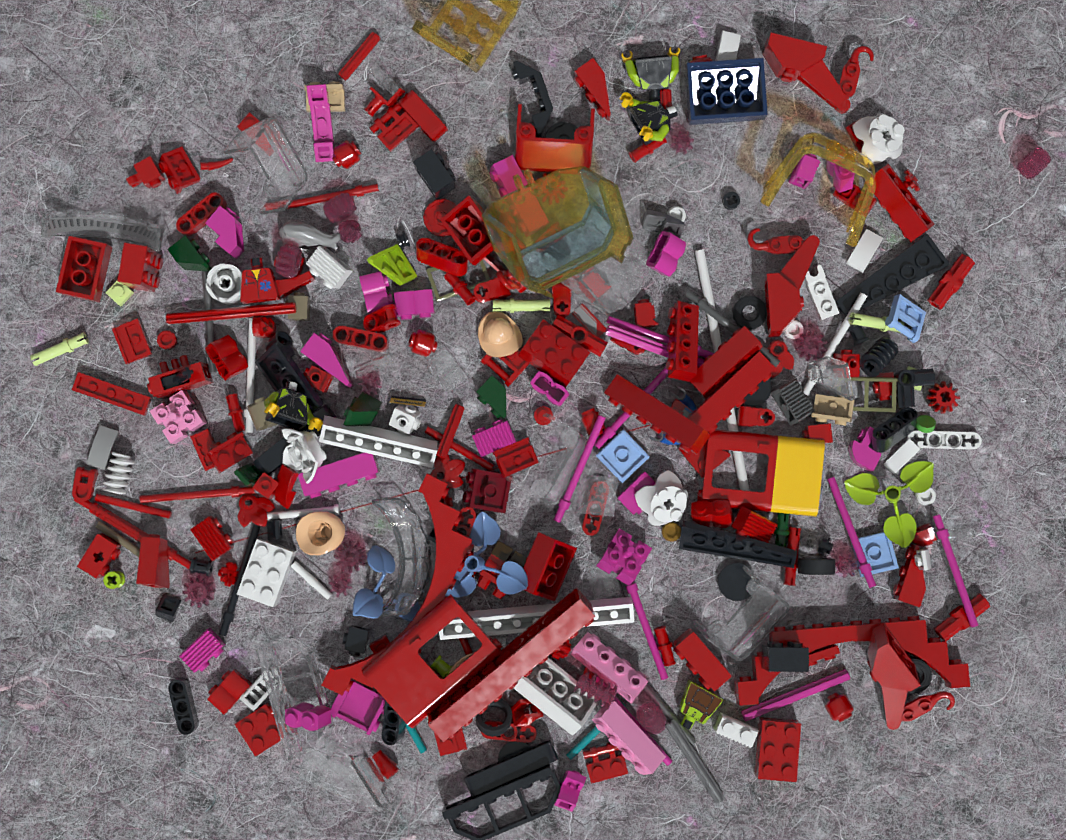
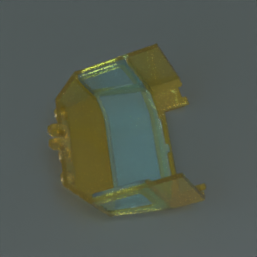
(558, 226)

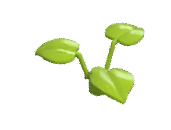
(865, 487)

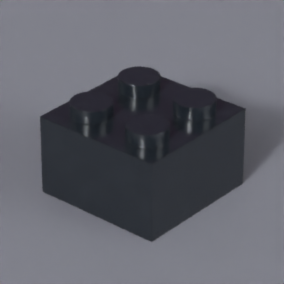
(434, 174)
(785, 658)

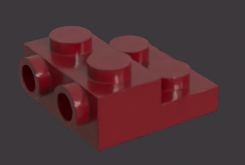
(486, 491)

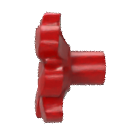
(911, 181)
(228, 574)

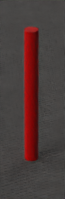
(460, 449)
(133, 506)

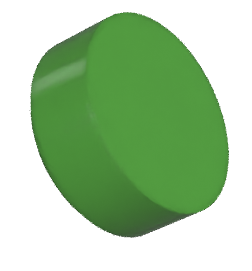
(925, 423)

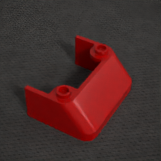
(552, 153)

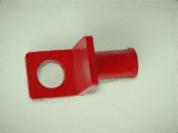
(375, 104)

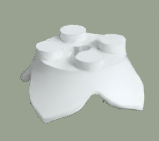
(881, 137)
(303, 452)
(652, 499)

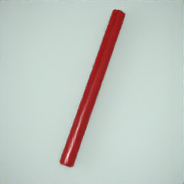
(231, 313)

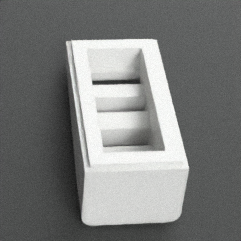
(247, 702)

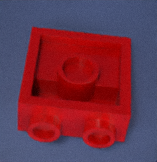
(259, 729)

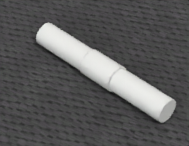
(311, 580)

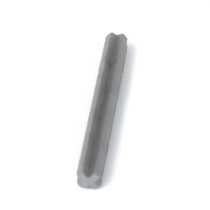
(694, 761)

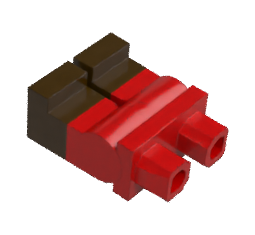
(496, 560)

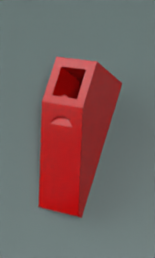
(593, 81)
(911, 583)

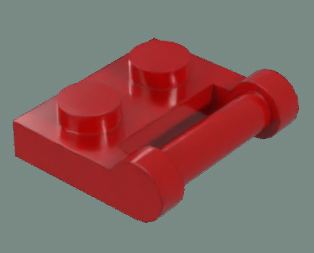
(513, 361)

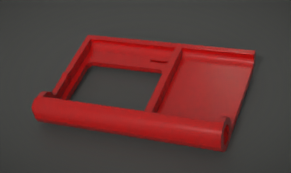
(410, 682)

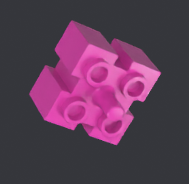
(624, 557)

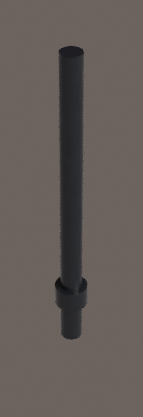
(228, 615)

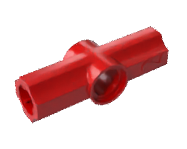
(951, 281)
(590, 342)
(958, 619)

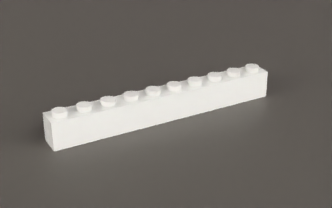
(520, 618)

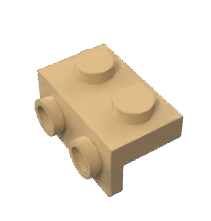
(336, 96)
(833, 408)

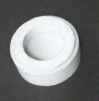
(794, 330)
(926, 498)

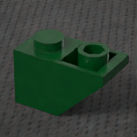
(187, 255)
(495, 395)
(362, 410)

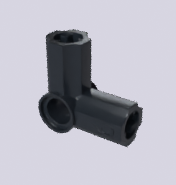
(915, 377)

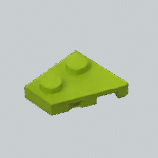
(393, 264)

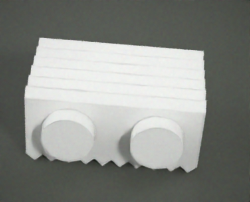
(328, 267)
(736, 730)

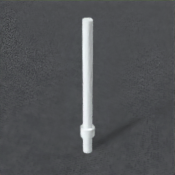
(838, 337)
(250, 377)

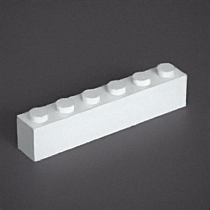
(379, 442)

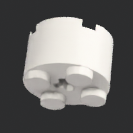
(216, 283)

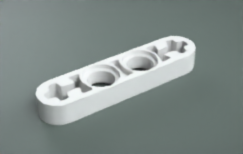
(943, 440)

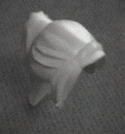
(300, 234)

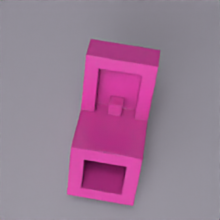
(861, 453)
(570, 790)

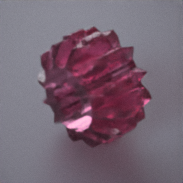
(1033, 163)
(339, 207)
(288, 260)
(808, 338)
(344, 553)
(205, 589)

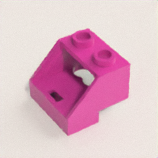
(226, 225)

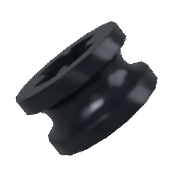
(733, 206)
(403, 240)

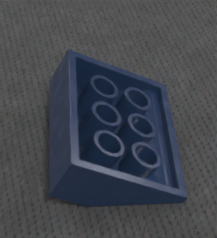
(726, 91)

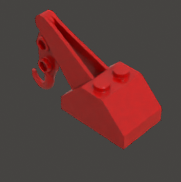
(803, 61)
(470, 234)
(783, 288)
(897, 676)

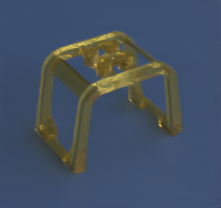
(474, 17)
(838, 154)

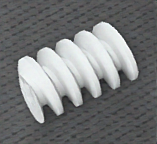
(118, 473)

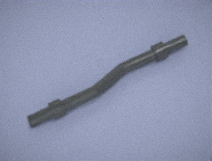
(703, 306)

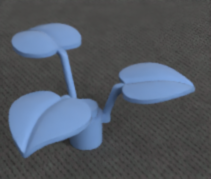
(511, 577)
(369, 603)

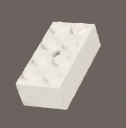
(553, 694)

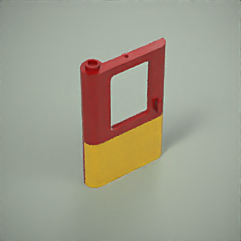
(791, 477)

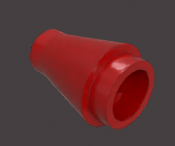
(385, 764)

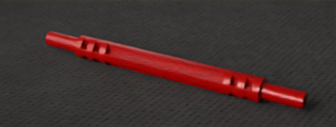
(128, 528)

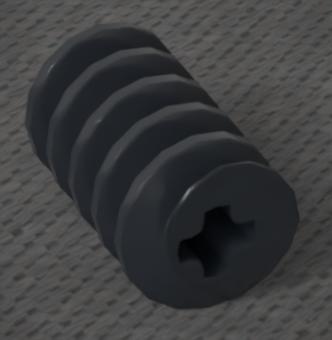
(878, 356)

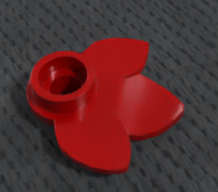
(784, 356)
(450, 469)
(256, 512)

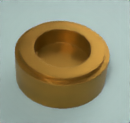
(671, 532)

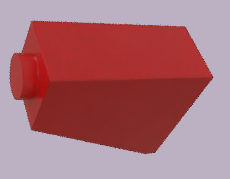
(153, 562)

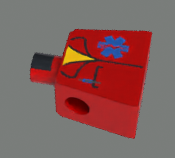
(258, 284)

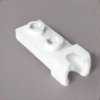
(821, 293)

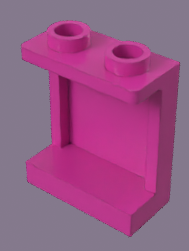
(359, 707)

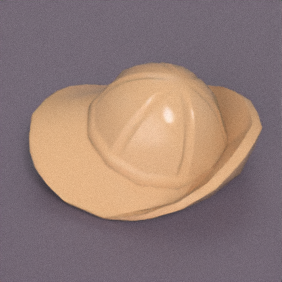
(499, 334)
(319, 533)

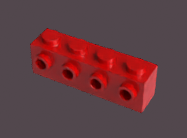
(901, 204)
(683, 341)
(725, 361)

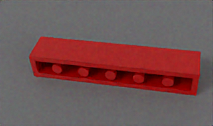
(732, 392)
(657, 414)

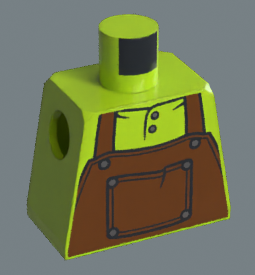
(697, 704)

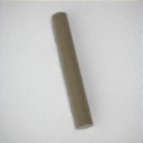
(118, 538)

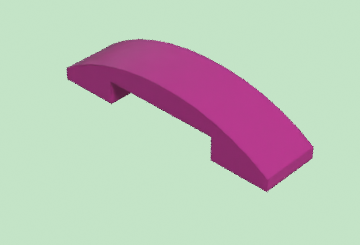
(321, 122)

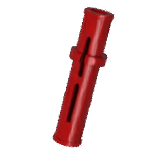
(793, 543)

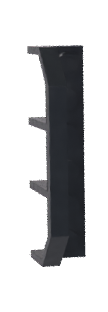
(507, 789)

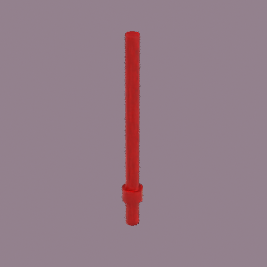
(358, 191)
(234, 491)

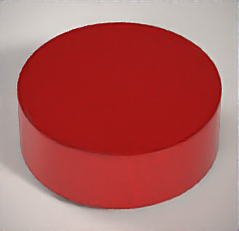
(167, 339)

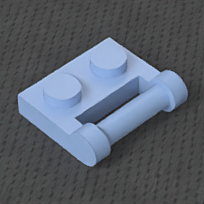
(910, 314)

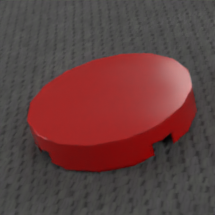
(434, 213)

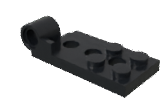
(280, 352)

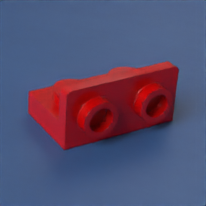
(178, 169)
(229, 452)

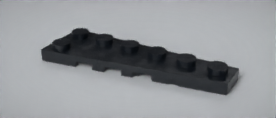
(907, 268)
(726, 544)

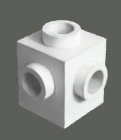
(405, 419)

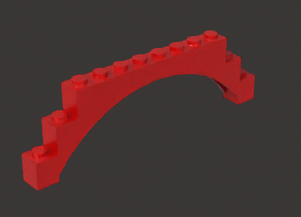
(450, 551)
(909, 633)

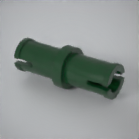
(782, 529)

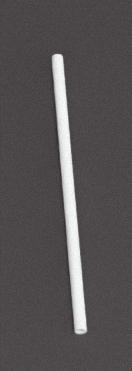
(716, 342)

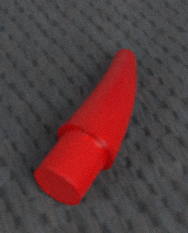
(212, 165)

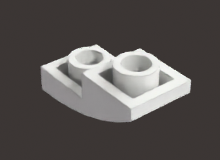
(728, 46)
(864, 250)
(922, 559)

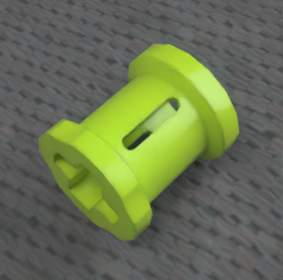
(109, 580)
(441, 667)

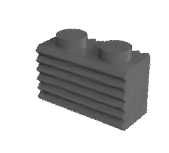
(792, 402)

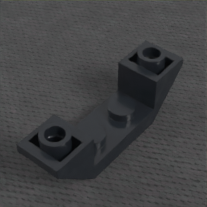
(525, 74)

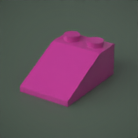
(325, 355)

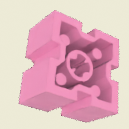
(178, 417)

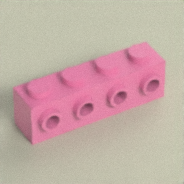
(610, 667)
(628, 738)

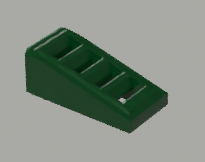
(248, 474)

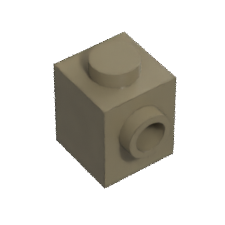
(303, 307)

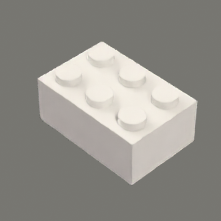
(266, 572)

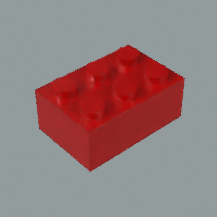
(140, 267)
(84, 269)
(554, 353)
(548, 566)
(701, 660)
(777, 749)

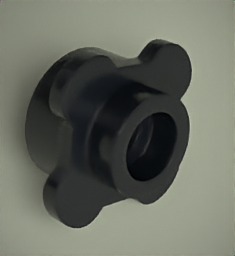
(825, 546)

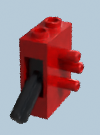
(183, 378)

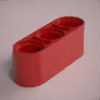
(423, 116)
(192, 215)
(441, 256)
(352, 334)

